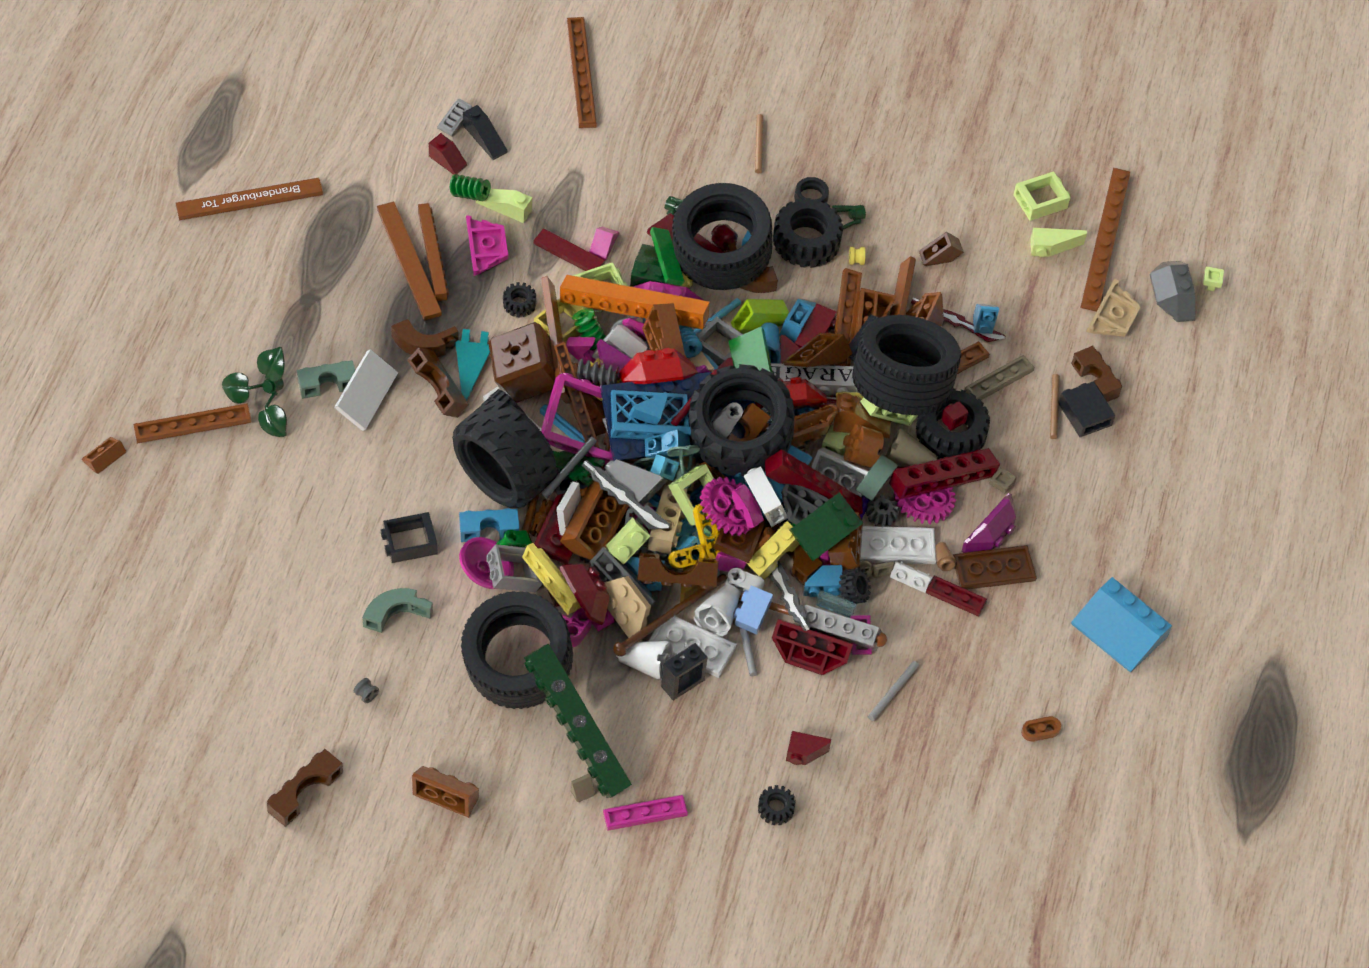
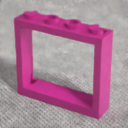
(560, 441)

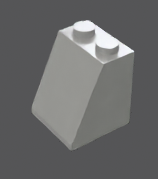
(637, 480)

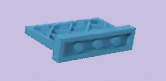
(642, 431)

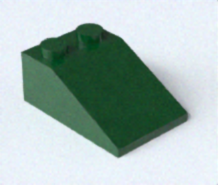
(646, 267)
(826, 526)

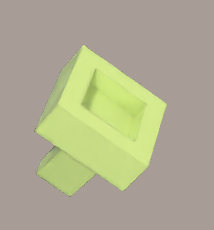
(1213, 278)

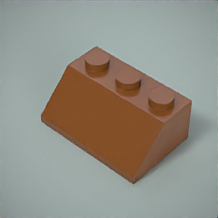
(444, 790)

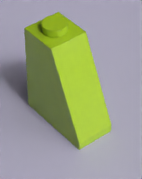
(757, 312)

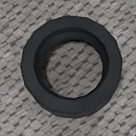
(812, 183)

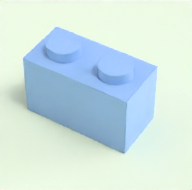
(753, 610)

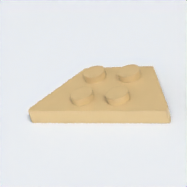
(1114, 313)
(627, 605)

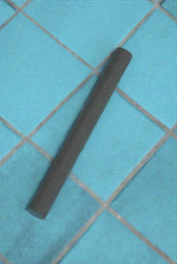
(569, 467)

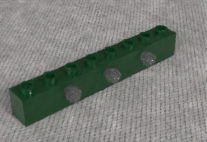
(577, 720)

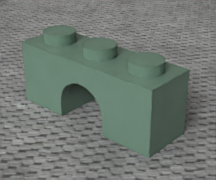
(312, 378)

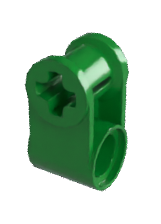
(515, 539)

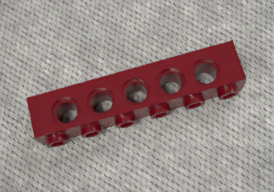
(944, 473)

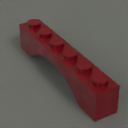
(789, 470)

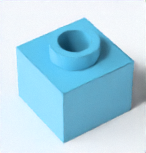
(664, 467)

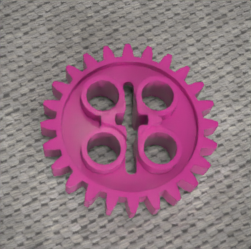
(716, 500)
(928, 506)

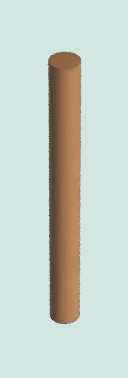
(759, 143)
(1054, 406)

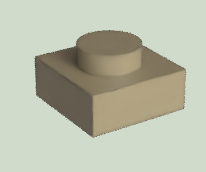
(1002, 480)

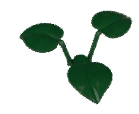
(272, 365)

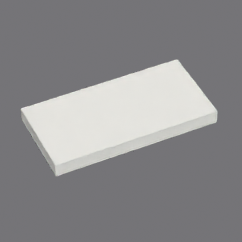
(366, 390)
(898, 544)
(684, 634)

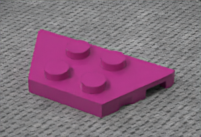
(486, 244)

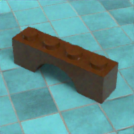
(427, 365)
(802, 566)
(702, 573)
(321, 770)

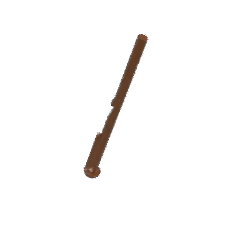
(620, 648)

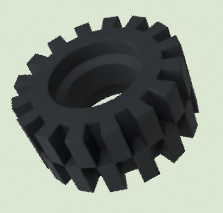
(519, 291)
(855, 585)
(776, 794)

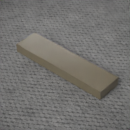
(1000, 378)

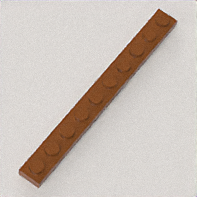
(1105, 240)

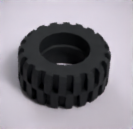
(804, 250)
(947, 443)

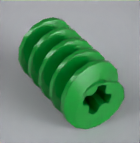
(470, 187)
(589, 325)

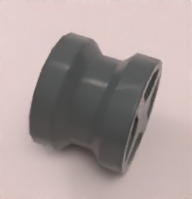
(366, 690)

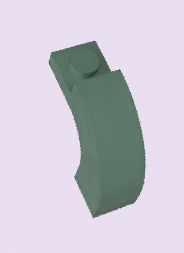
(876, 477)
(394, 602)

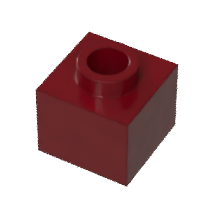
(954, 415)

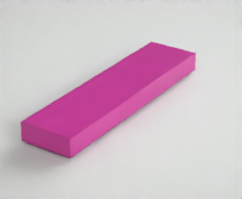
(645, 812)

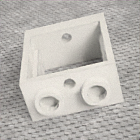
(765, 496)

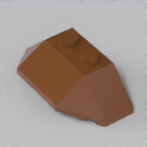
(929, 308)
(812, 424)

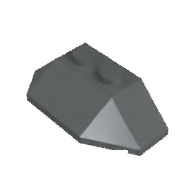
(1174, 290)
(800, 502)
(611, 569)

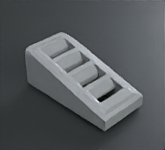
(458, 107)

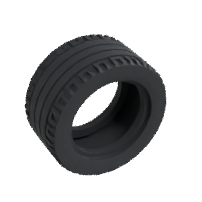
(719, 203)
(901, 387)
(494, 616)

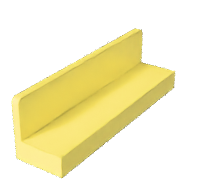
(551, 578)

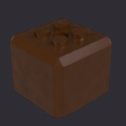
(523, 362)

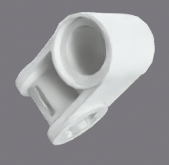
(725, 422)
(744, 580)

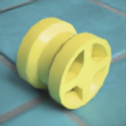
(856, 255)

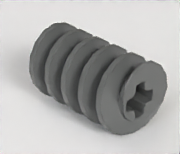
(596, 374)

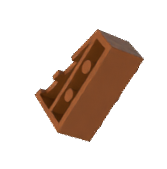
(872, 303)
(662, 328)
(848, 550)

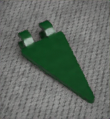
(579, 471)

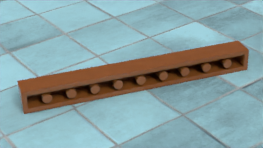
(433, 255)
(576, 395)

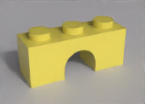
(766, 558)

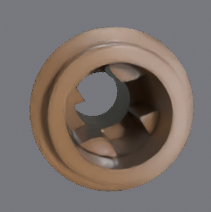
(944, 557)

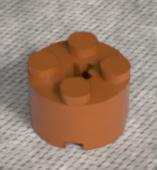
(863, 445)

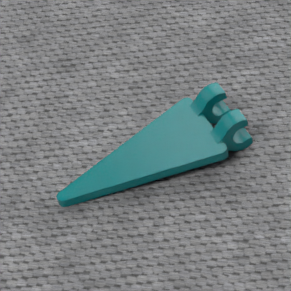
(471, 360)

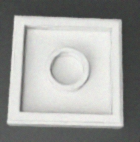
(568, 506)

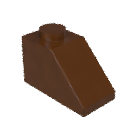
(941, 250)

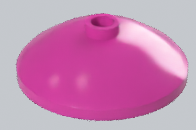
(474, 561)

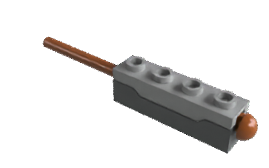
(840, 626)

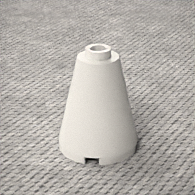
(718, 611)
(648, 657)

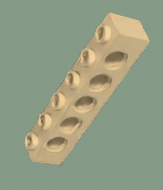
(664, 539)

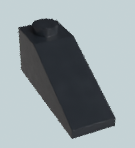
(483, 131)

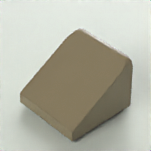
(882, 569)
(582, 788)

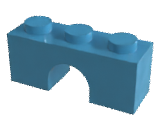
(474, 522)

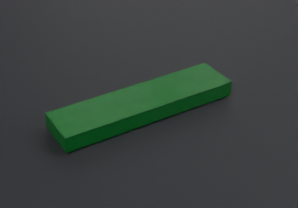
(666, 256)

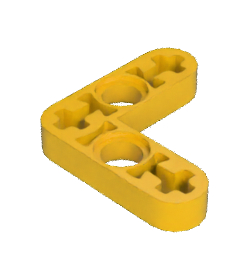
(702, 548)

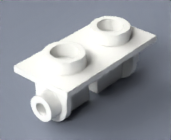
(910, 577)

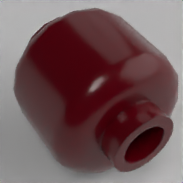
(723, 235)

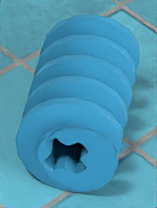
(690, 341)

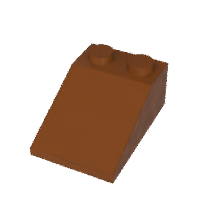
(853, 412)

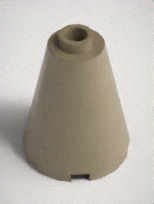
(908, 451)

